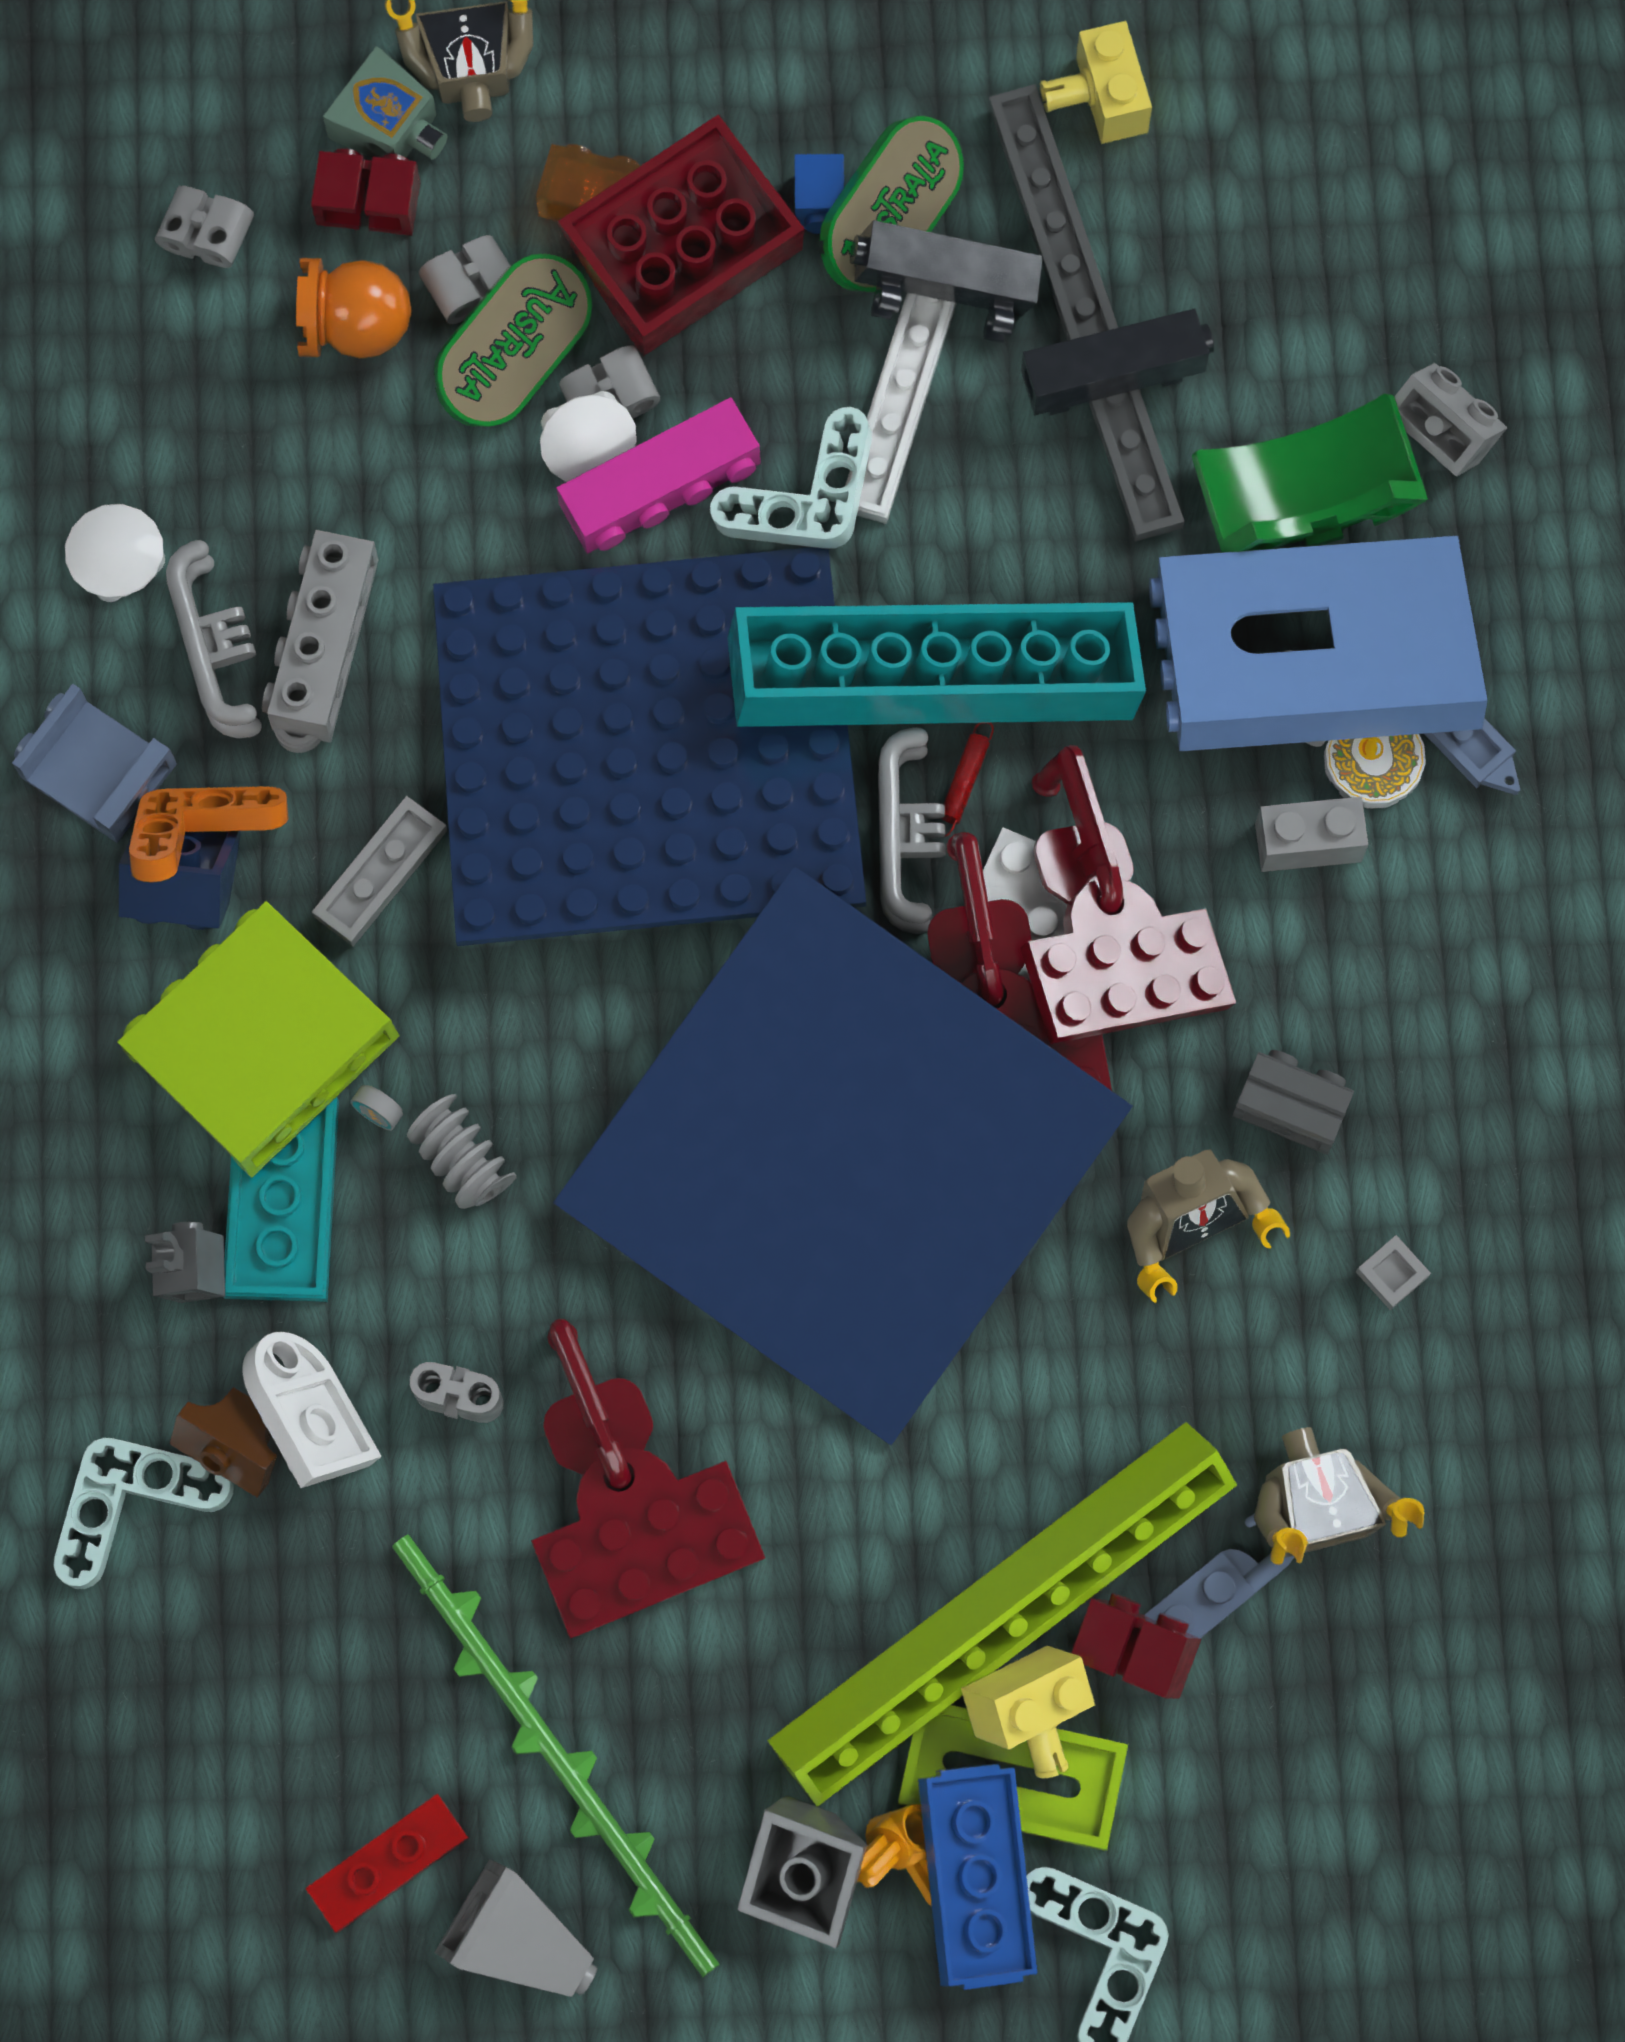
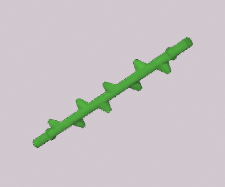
(571, 1768)

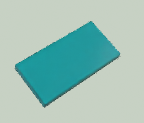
(284, 1219)

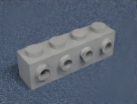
(321, 636)

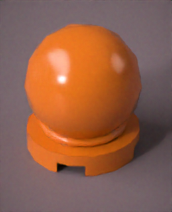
(354, 309)

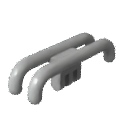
(210, 641)
(904, 831)

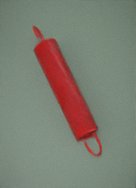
(965, 777)

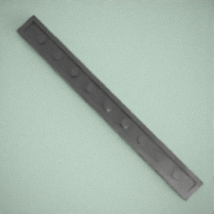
(1083, 305)

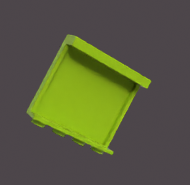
(258, 1037)

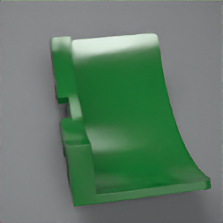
(1312, 481)

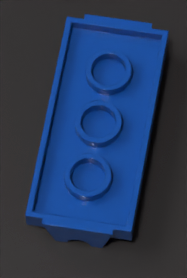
(977, 1876)

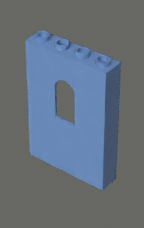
(1398, 631)

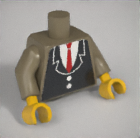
(466, 51)
(1191, 1205)
(1325, 1501)

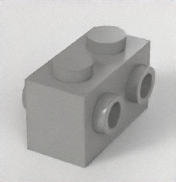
(1448, 418)

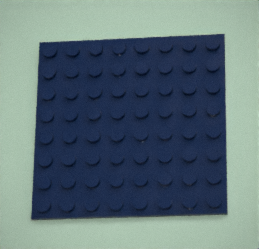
(606, 754)
(843, 1155)

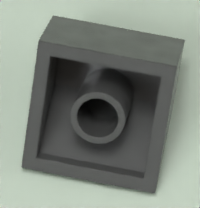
(803, 1871)

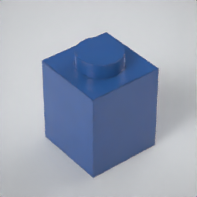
(817, 186)

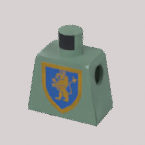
(384, 112)

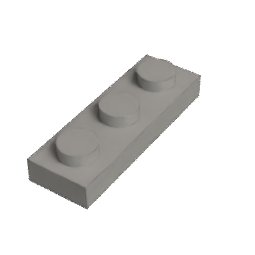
(379, 871)

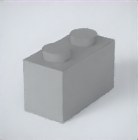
(1311, 834)

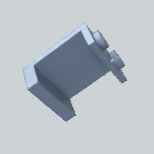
(91, 763)

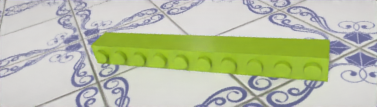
(1002, 1613)

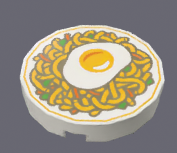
(1375, 767)

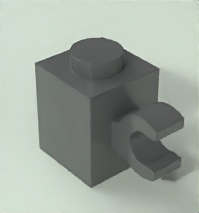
(187, 1263)

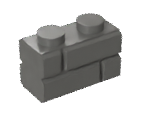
(1294, 1101)

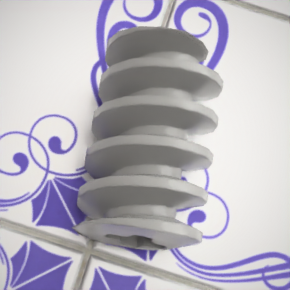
(458, 1155)

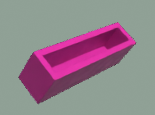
(659, 476)

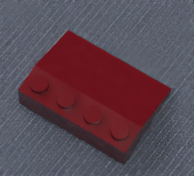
(682, 234)

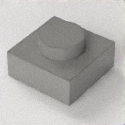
(1393, 1272)

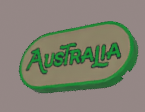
(901, 182)
(512, 340)

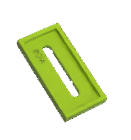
(1075, 1820)

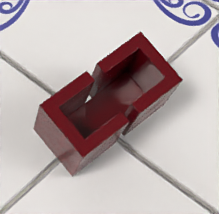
(342, 187)
(1140, 1649)

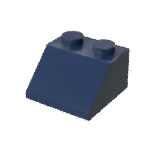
(195, 894)

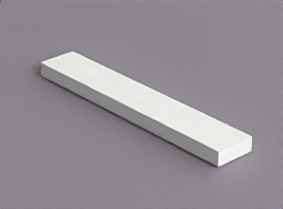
(901, 399)

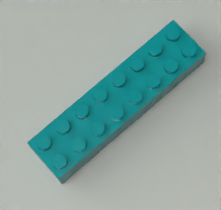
(935, 664)

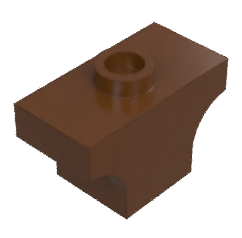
(227, 1440)

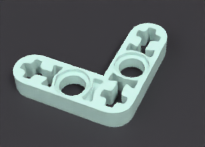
(808, 509)
(112, 1490)
(1122, 1953)

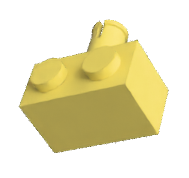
(1107, 81)
(1029, 1703)

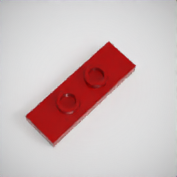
(387, 1863)

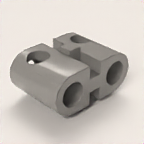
(204, 226)
(463, 278)
(621, 375)
(456, 1392)

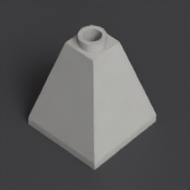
(515, 1937)

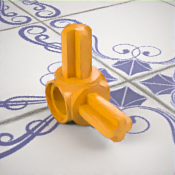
(896, 1843)

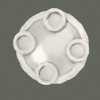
(585, 434)
(114, 551)

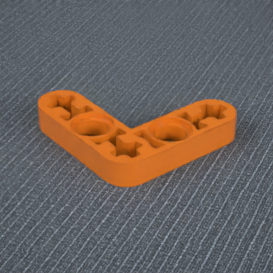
(169, 813)

